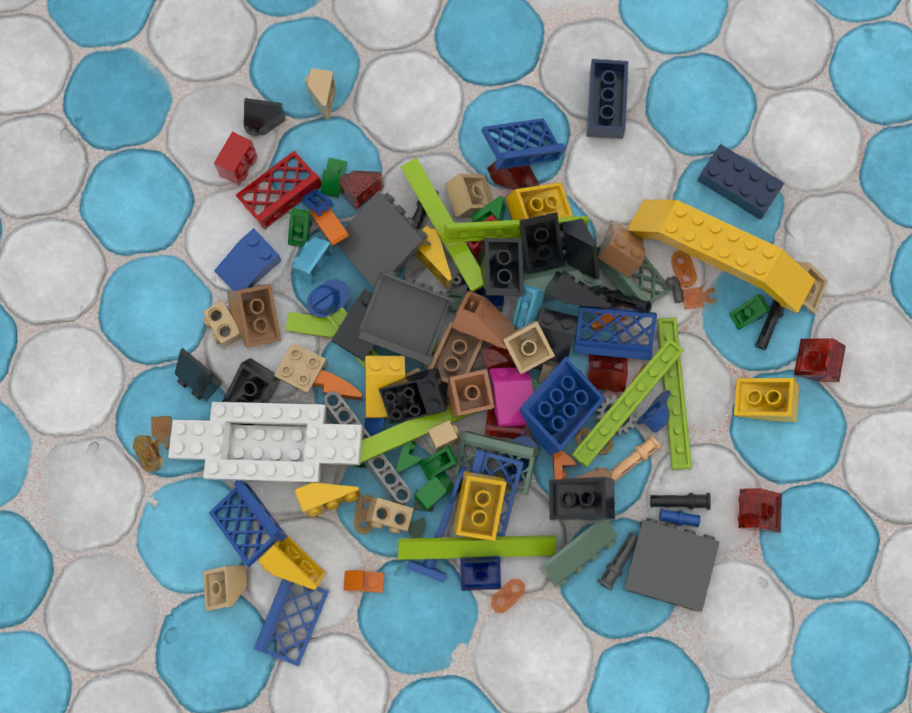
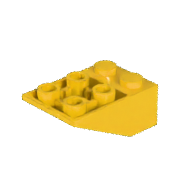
(320, 496)

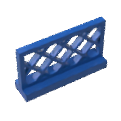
(528, 154)
(617, 348)
(480, 466)
(256, 509)
(273, 618)

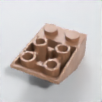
(482, 320)

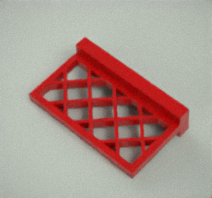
(287, 199)

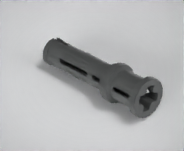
(614, 568)

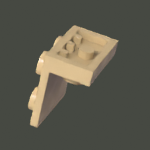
(300, 367)

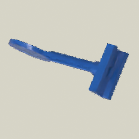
(427, 568)

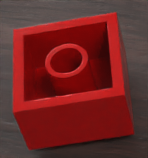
(236, 158)

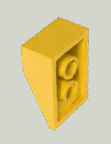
(538, 201)
(434, 258)
(378, 373)
(767, 399)
(292, 563)

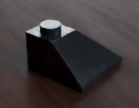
(262, 116)

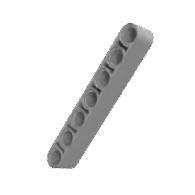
(379, 474)

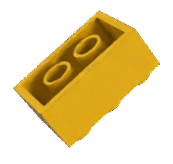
(479, 506)

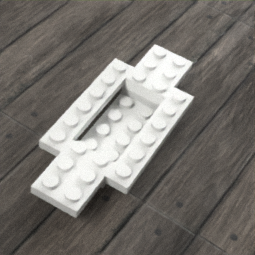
(266, 451)

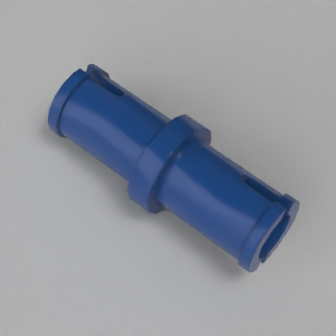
(679, 518)

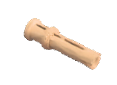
(641, 453)

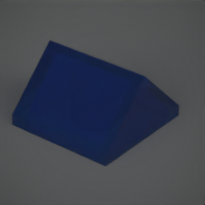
(480, 573)

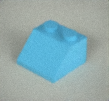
(313, 259)

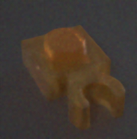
(695, 298)
(161, 428)

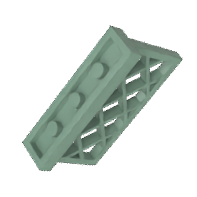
(629, 287)
(499, 445)

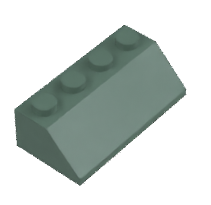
(542, 279)
(579, 551)

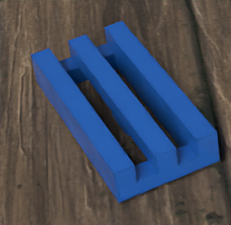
(317, 210)

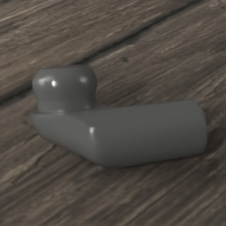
(458, 281)
(676, 289)

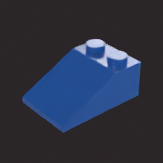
(247, 262)

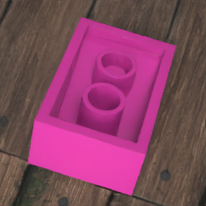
(509, 393)

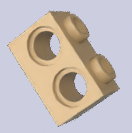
(225, 323)
(443, 435)
(389, 511)

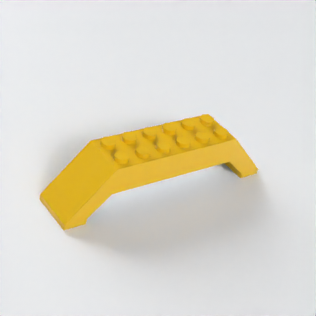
(724, 248)

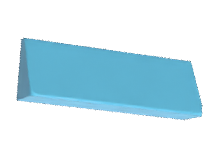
(528, 306)

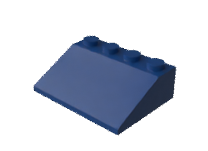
(560, 406)

